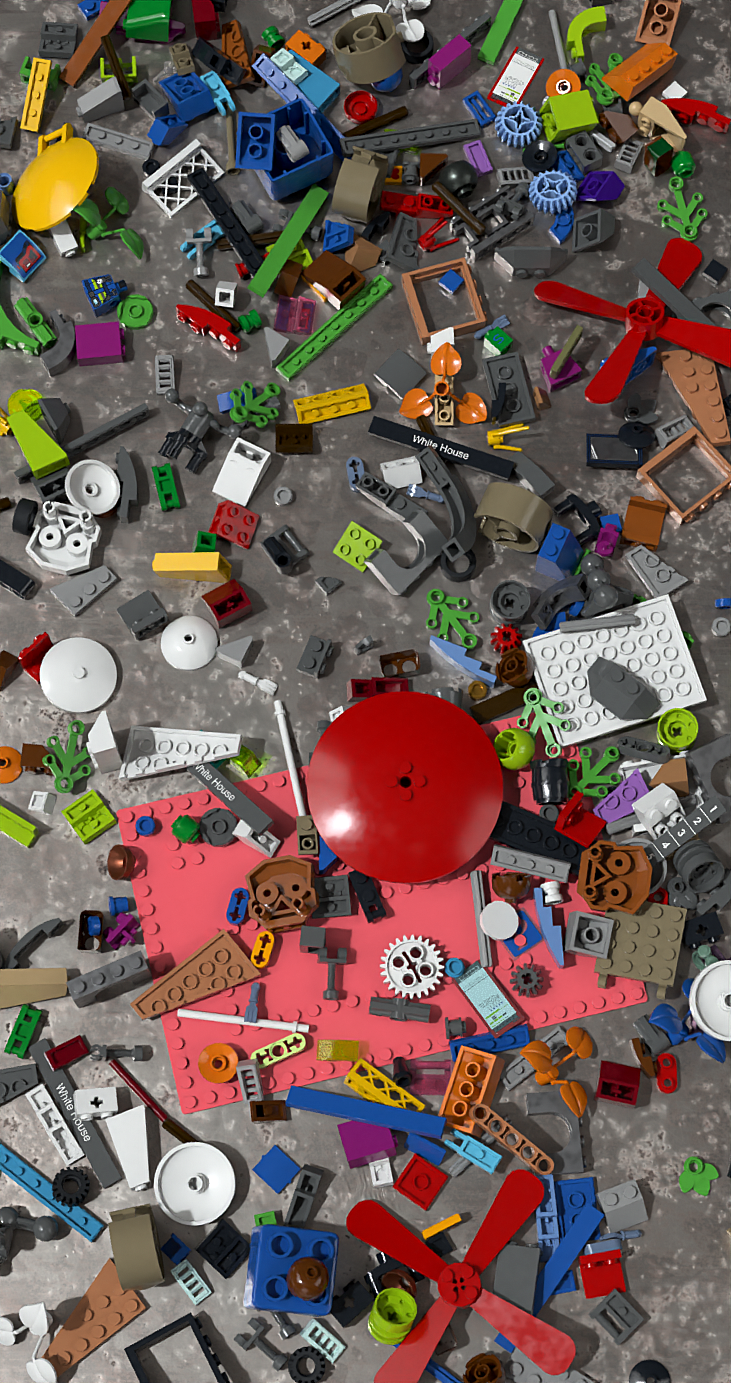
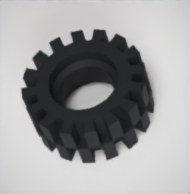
(79, 1178)
(297, 1356)

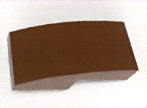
(646, 1064)

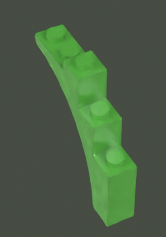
(12, 336)

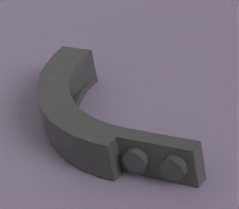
(457, 502)

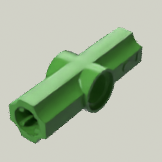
(40, 330)

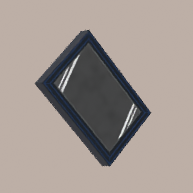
(609, 451)

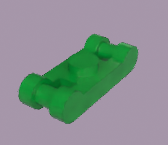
(165, 486)
(23, 1031)

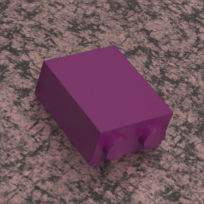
(449, 62)
(99, 344)
(366, 1142)

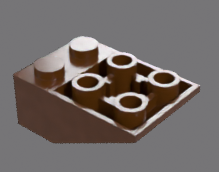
(334, 279)

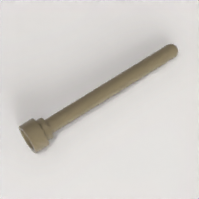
(230, 166)

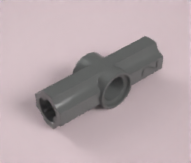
(399, 1009)

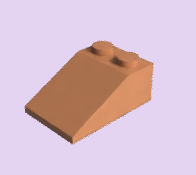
(658, 21)

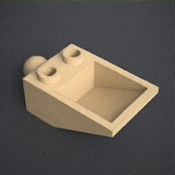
(658, 120)

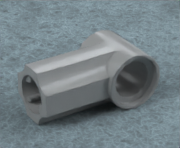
(293, 146)

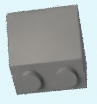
(587, 935)
(622, 1206)

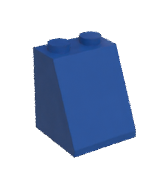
(559, 554)

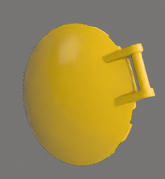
(54, 180)

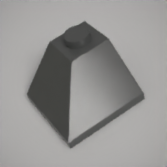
(592, 229)
(56, 416)

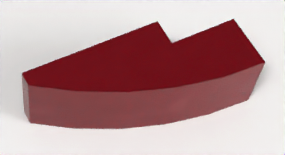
(365, 688)

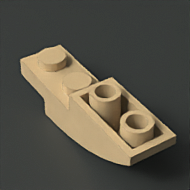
(444, 405)

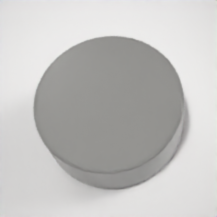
(283, 496)
(721, 627)

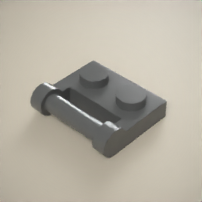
(285, 531)
(621, 1311)

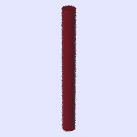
(138, 1090)

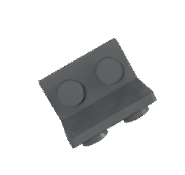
(142, 614)

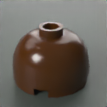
(515, 668)
(511, 885)
(307, 1278)
(484, 1369)

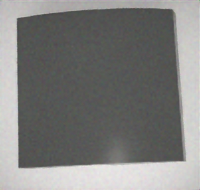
(58, 39)
(400, 373)
(333, 896)

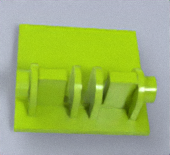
(357, 545)

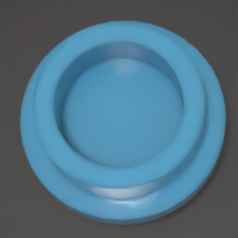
(454, 967)

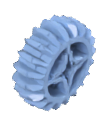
(528, 129)
(551, 196)

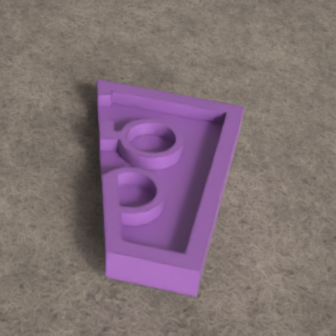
(620, 801)

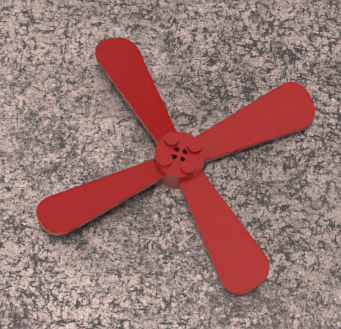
(644, 322)
(513, 1205)

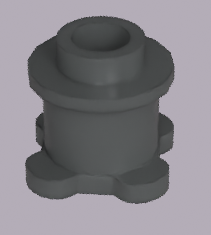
(579, 68)
(614, 107)
(410, 172)
(454, 1027)

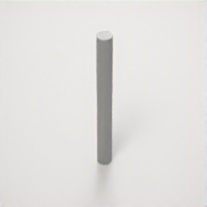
(558, 40)

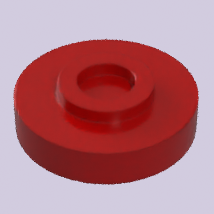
(360, 107)

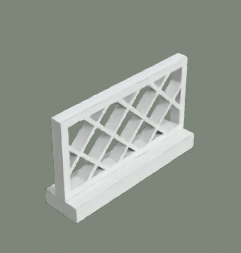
(170, 170)

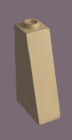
(31, 985)

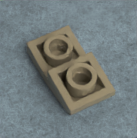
(181, 59)

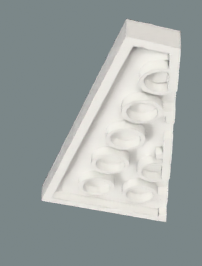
(164, 749)

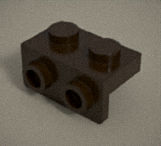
(294, 438)

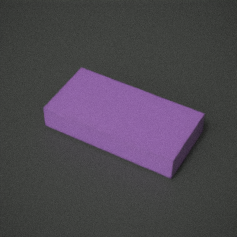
(478, 158)

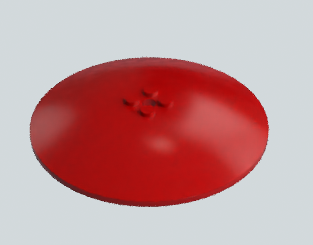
(395, 829)

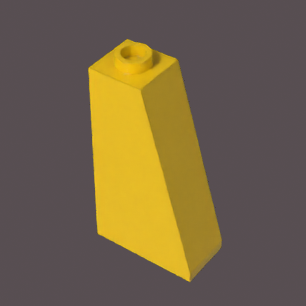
(193, 566)

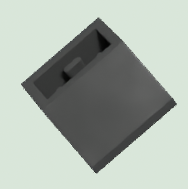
(51, 486)

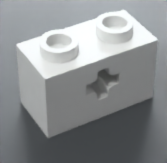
(104, 1097)

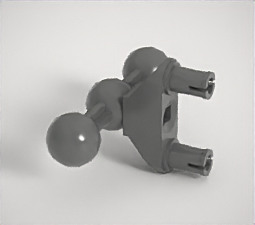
(603, 593)
(44, 1228)

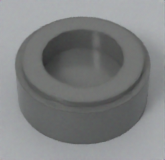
(549, 812)

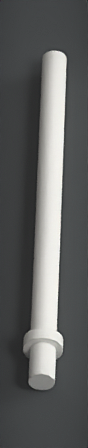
(280, 715)
(294, 1027)

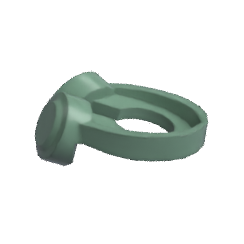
(705, 953)

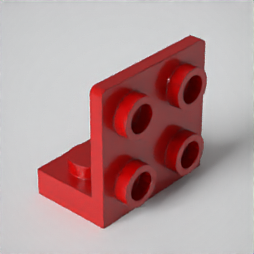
(234, 523)
(32, 657)
(579, 823)
(601, 1273)

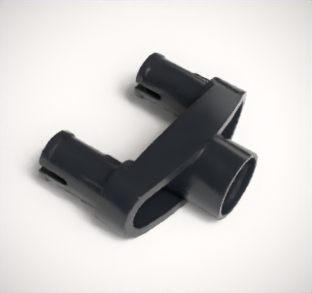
(586, 513)
(386, 1264)

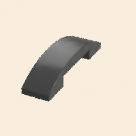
(49, 928)

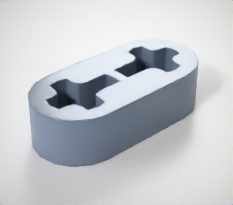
(351, 474)
(602, 1246)

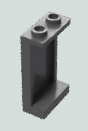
(518, 1275)

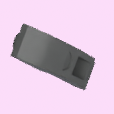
(128, 485)
(386, 497)
(719, 896)

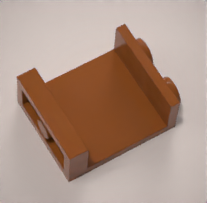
(643, 523)

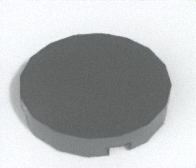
(217, 827)

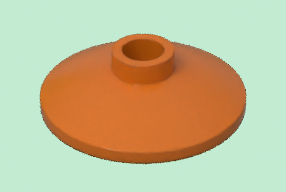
(559, 79)
(12, 768)
(212, 1054)

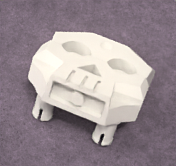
(60, 553)

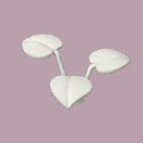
(411, 30)
(38, 1320)

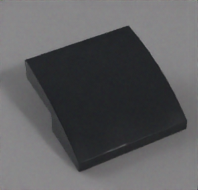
(223, 1248)

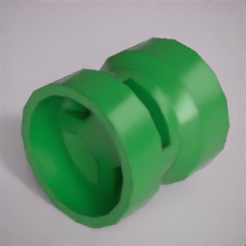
(272, 37)
(249, 321)

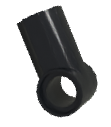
(277, 554)

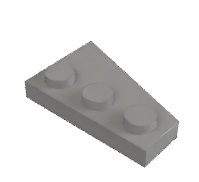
(654, 573)
(84, 589)

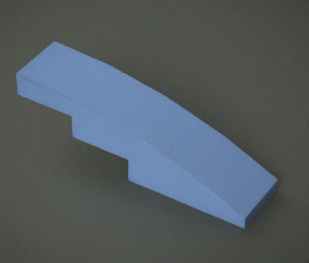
(457, 657)
(550, 933)
(547, 1219)

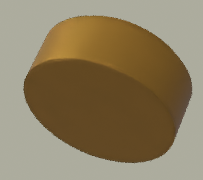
(477, 690)

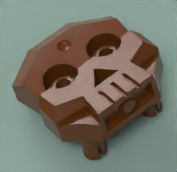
(280, 877)
(630, 879)

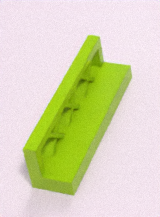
(17, 828)

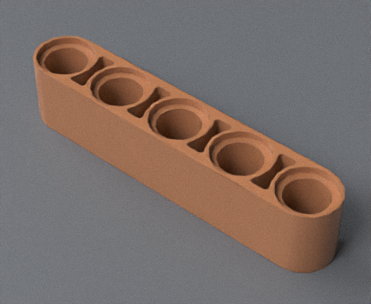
(521, 1142)

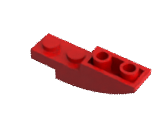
(704, 113)
(420, 206)
(204, 321)

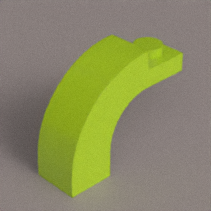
(583, 24)

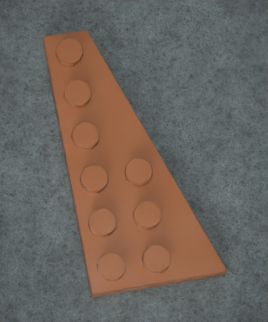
(700, 391)
(205, 972)
(95, 1319)

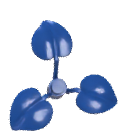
(667, 1018)

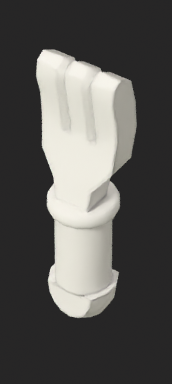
(265, 685)

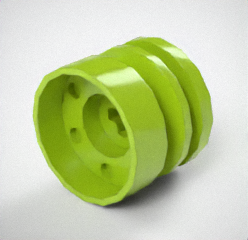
(674, 721)
(392, 1316)

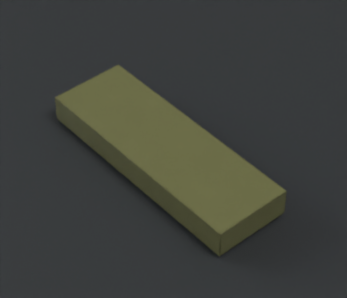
(566, 352)

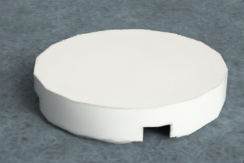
(499, 920)

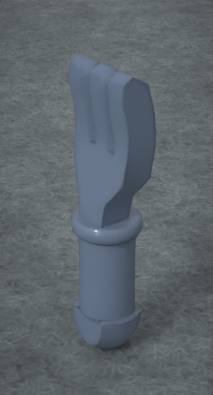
(501, 322)
(419, 492)
(251, 1009)
(623, 1235)

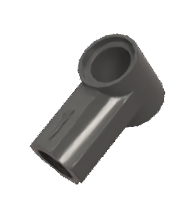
(249, 222)
(654, 1039)

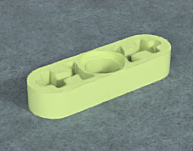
(294, 1050)

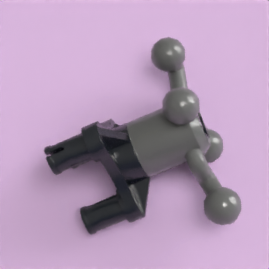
(193, 431)

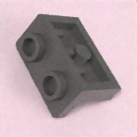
(314, 657)

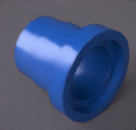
(117, 905)

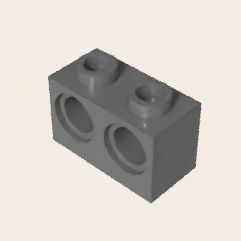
(581, 153)

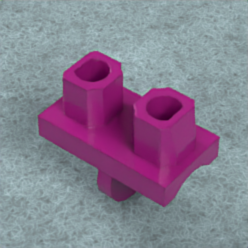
(607, 540)
(123, 933)

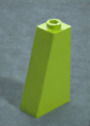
(37, 446)

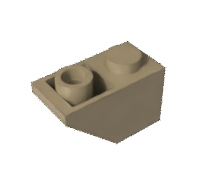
(306, 835)

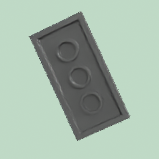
(517, 402)

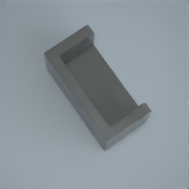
(150, 100)
(312, 939)

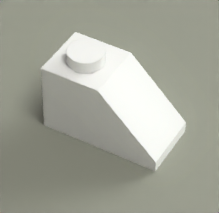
(440, 338)
(265, 844)

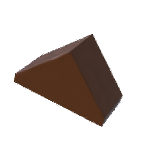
(431, 165)
(288, 278)
(7, 665)

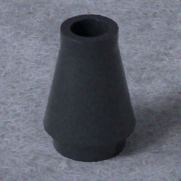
(401, 1073)

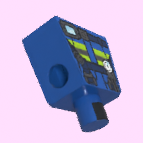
(103, 293)

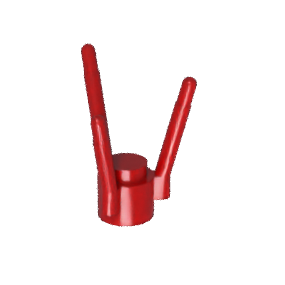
(427, 240)

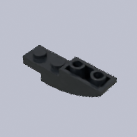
(218, 61)

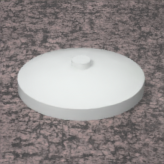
(78, 675)
(712, 1000)
(194, 1183)

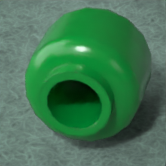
(683, 164)
(185, 829)

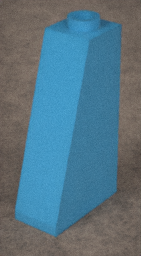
(317, 85)

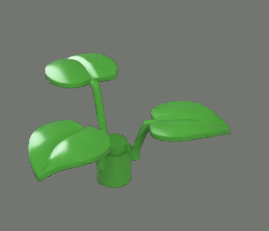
(98, 227)

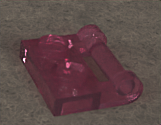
(429, 1083)

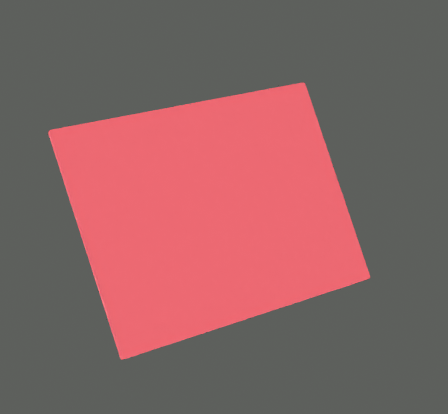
(184, 904)

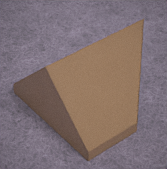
(362, 253)
(674, 776)

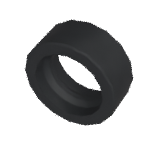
(419, 58)
(24, 516)
(458, 577)

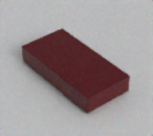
(66, 1053)

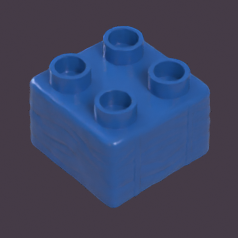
(318, 164)
(270, 1257)

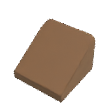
(541, 398)

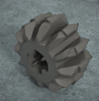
(533, 979)

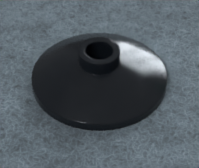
(536, 151)
(636, 435)
(647, 1369)

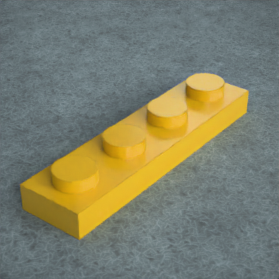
(36, 95)

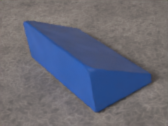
(567, 164)
(424, 1148)

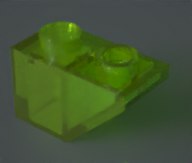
(246, 762)

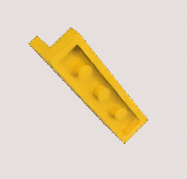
(332, 404)
(375, 1095)

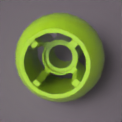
(514, 748)

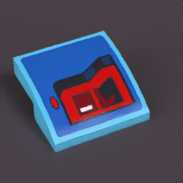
(21, 256)

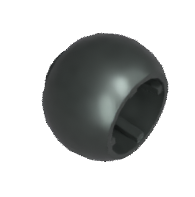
(459, 178)

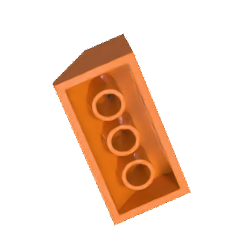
(640, 69)
(471, 1083)

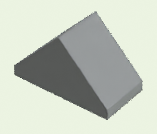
(277, 346)
(236, 651)

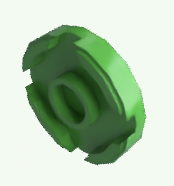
(135, 312)

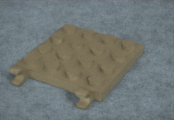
(644, 946)

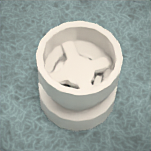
(551, 893)

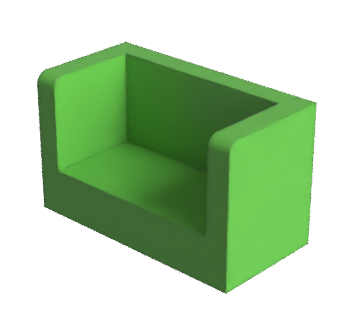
(26, 71)

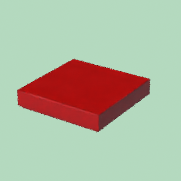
(420, 1182)

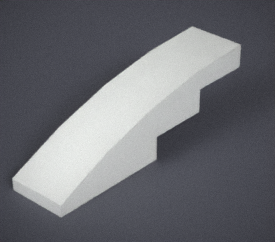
(54, 1124)

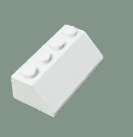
(103, 745)

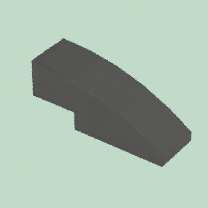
(531, 475)
(303, 1196)

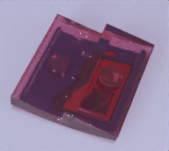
(294, 315)

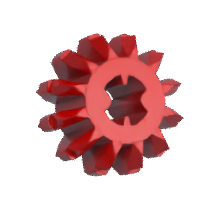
(497, 638)

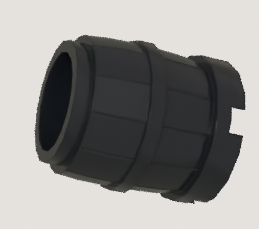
(550, 781)

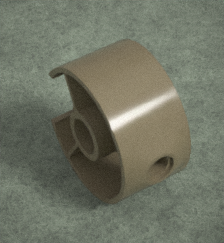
(368, 48)
(360, 185)
(514, 517)
(136, 1248)

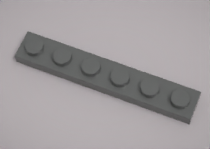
(469, 33)

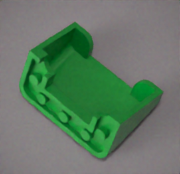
(148, 20)

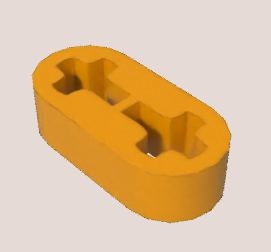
(258, 948)

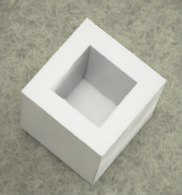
(226, 294)

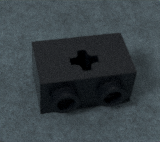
(707, 922)
(362, 1301)

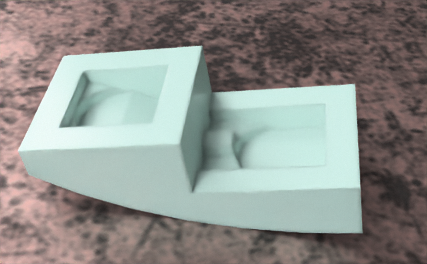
(289, 66)

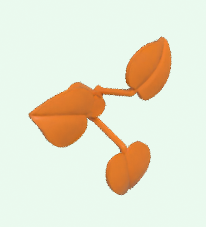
(444, 361)
(539, 1057)

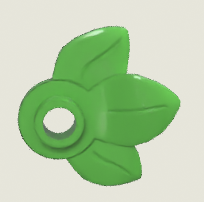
(698, 1179)

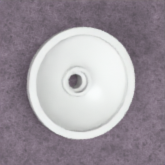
(99, 480)
(190, 654)

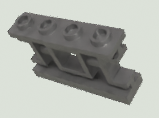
(499, 234)

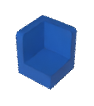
(175, 1249)

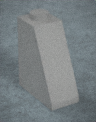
(101, 101)

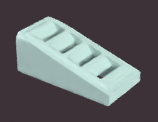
(179, 1268)
(306, 1331)

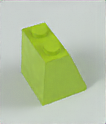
(568, 115)

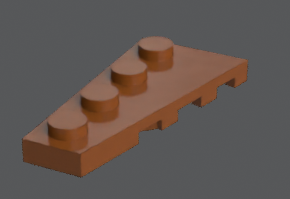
(235, 48)

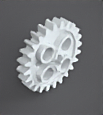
(427, 959)

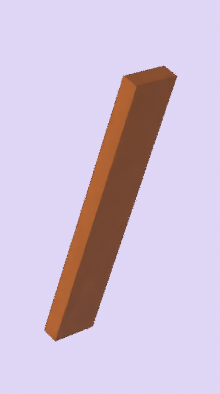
(92, 42)

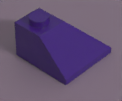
(600, 186)

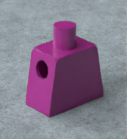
(569, 373)

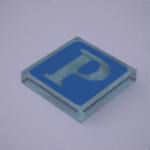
(529, 930)

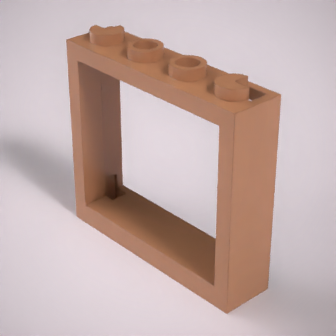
(436, 271)
(709, 451)

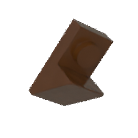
(268, 1111)

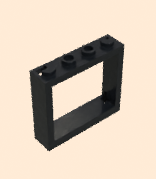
(169, 1329)

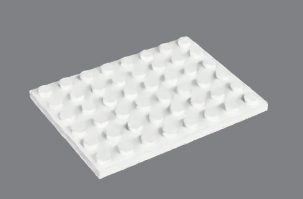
(648, 651)

